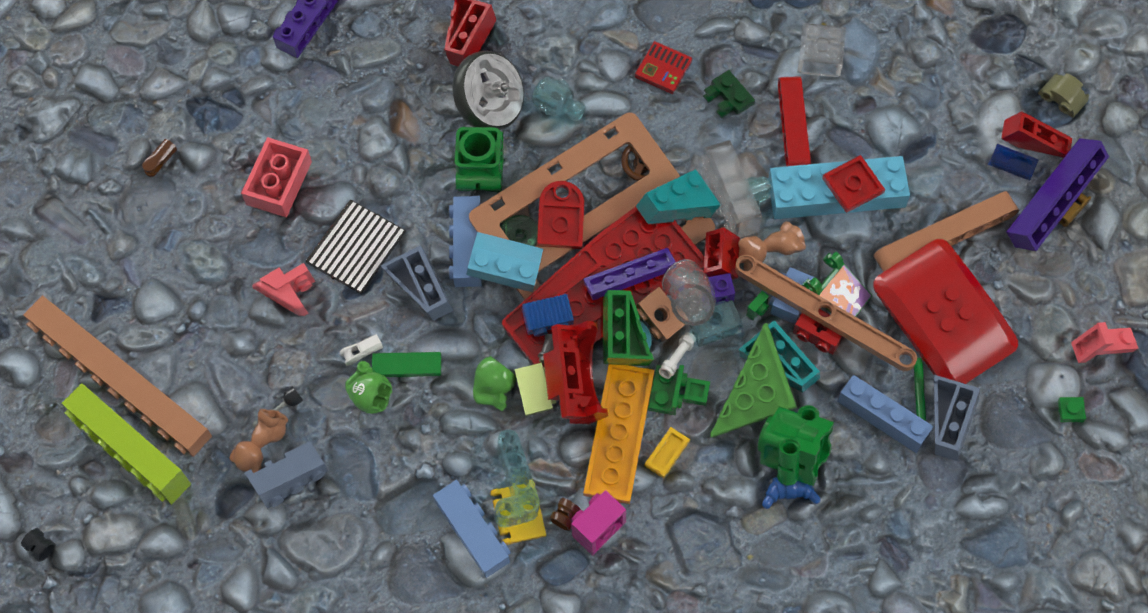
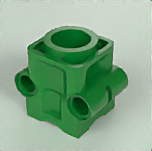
(479, 159)
(795, 444)

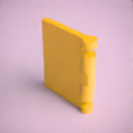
(520, 532)

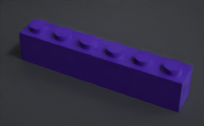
(1057, 194)

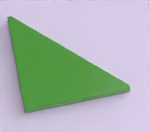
(758, 389)

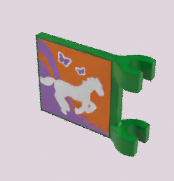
(840, 286)

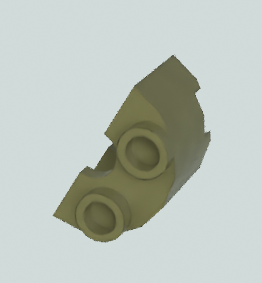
(1066, 92)

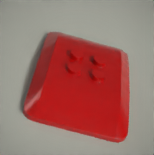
(945, 313)

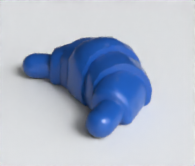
(779, 491)

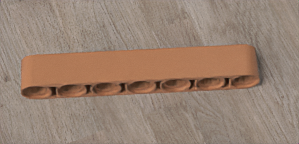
(952, 229)

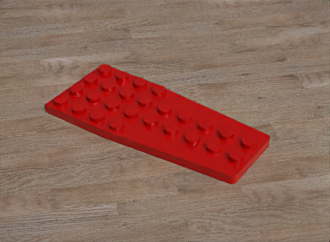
(617, 244)

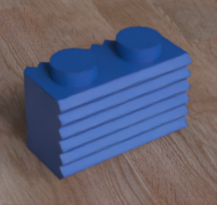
(545, 313)

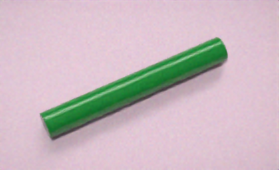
(919, 389)

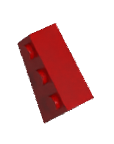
(468, 29)

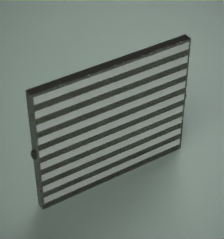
(355, 246)

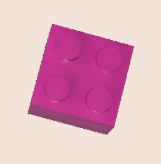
(598, 522)

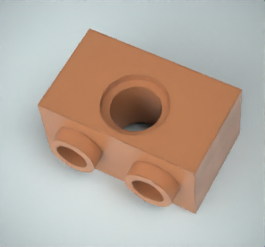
(658, 301)

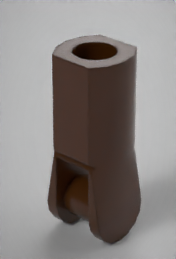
(159, 158)

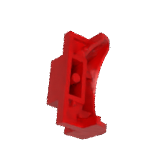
(571, 374)

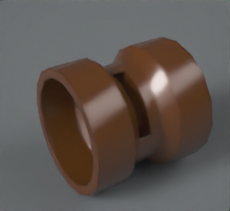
(563, 515)

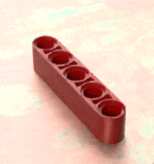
(793, 121)

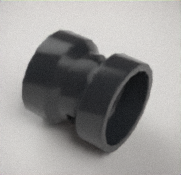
(38, 544)

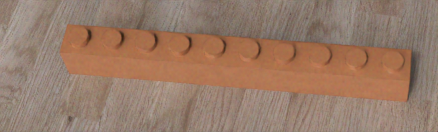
(118, 376)

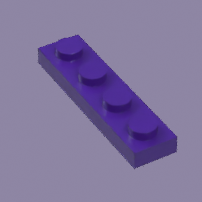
(629, 273)

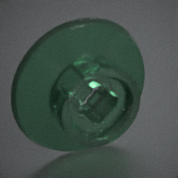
(521, 224)

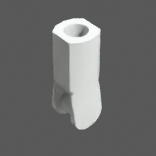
(365, 348)

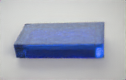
(1013, 162)

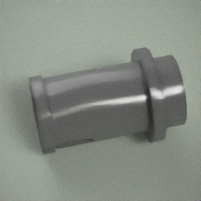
(547, 346)

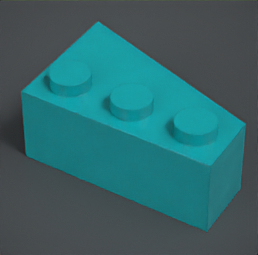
(679, 199)
(798, 368)

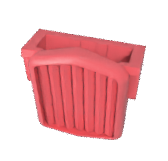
(284, 287)

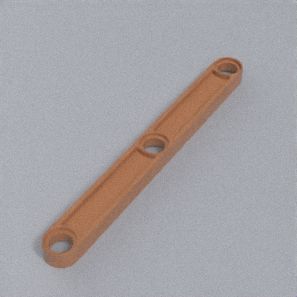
(839, 320)

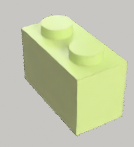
(533, 389)

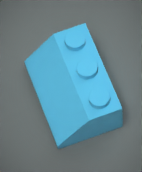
(504, 262)

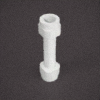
(669, 366)

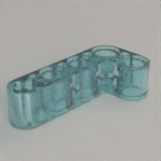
(515, 475)

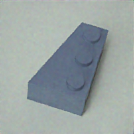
(419, 281)
(953, 415)
(287, 475)

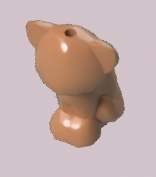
(785, 241)
(270, 429)

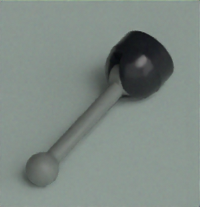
(290, 398)

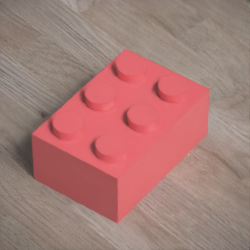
(276, 177)

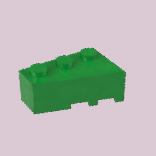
(622, 332)

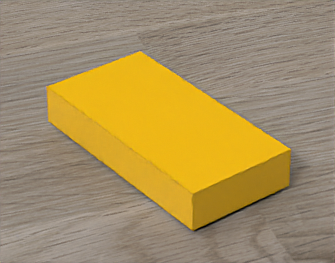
(667, 452)

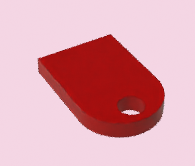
(561, 218)

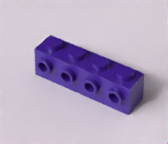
(301, 25)

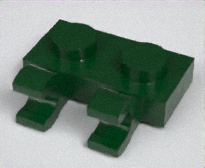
(732, 91)

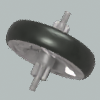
(501, 80)

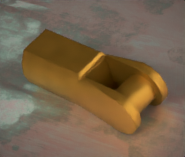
(1074, 210)

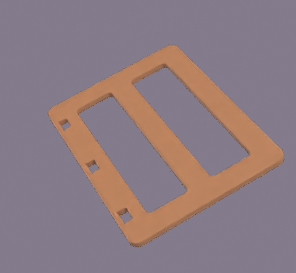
(573, 162)

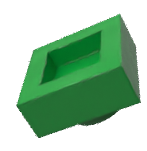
(758, 306)
(696, 391)
(1071, 409)

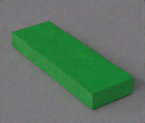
(407, 364)

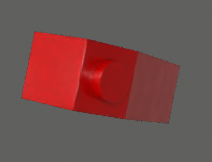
(1035, 135)

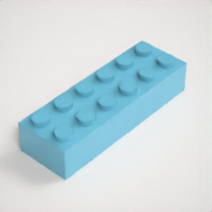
(803, 193)

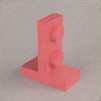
(1101, 341)

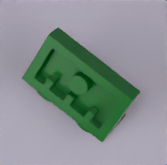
(665, 392)

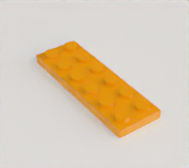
(619, 434)

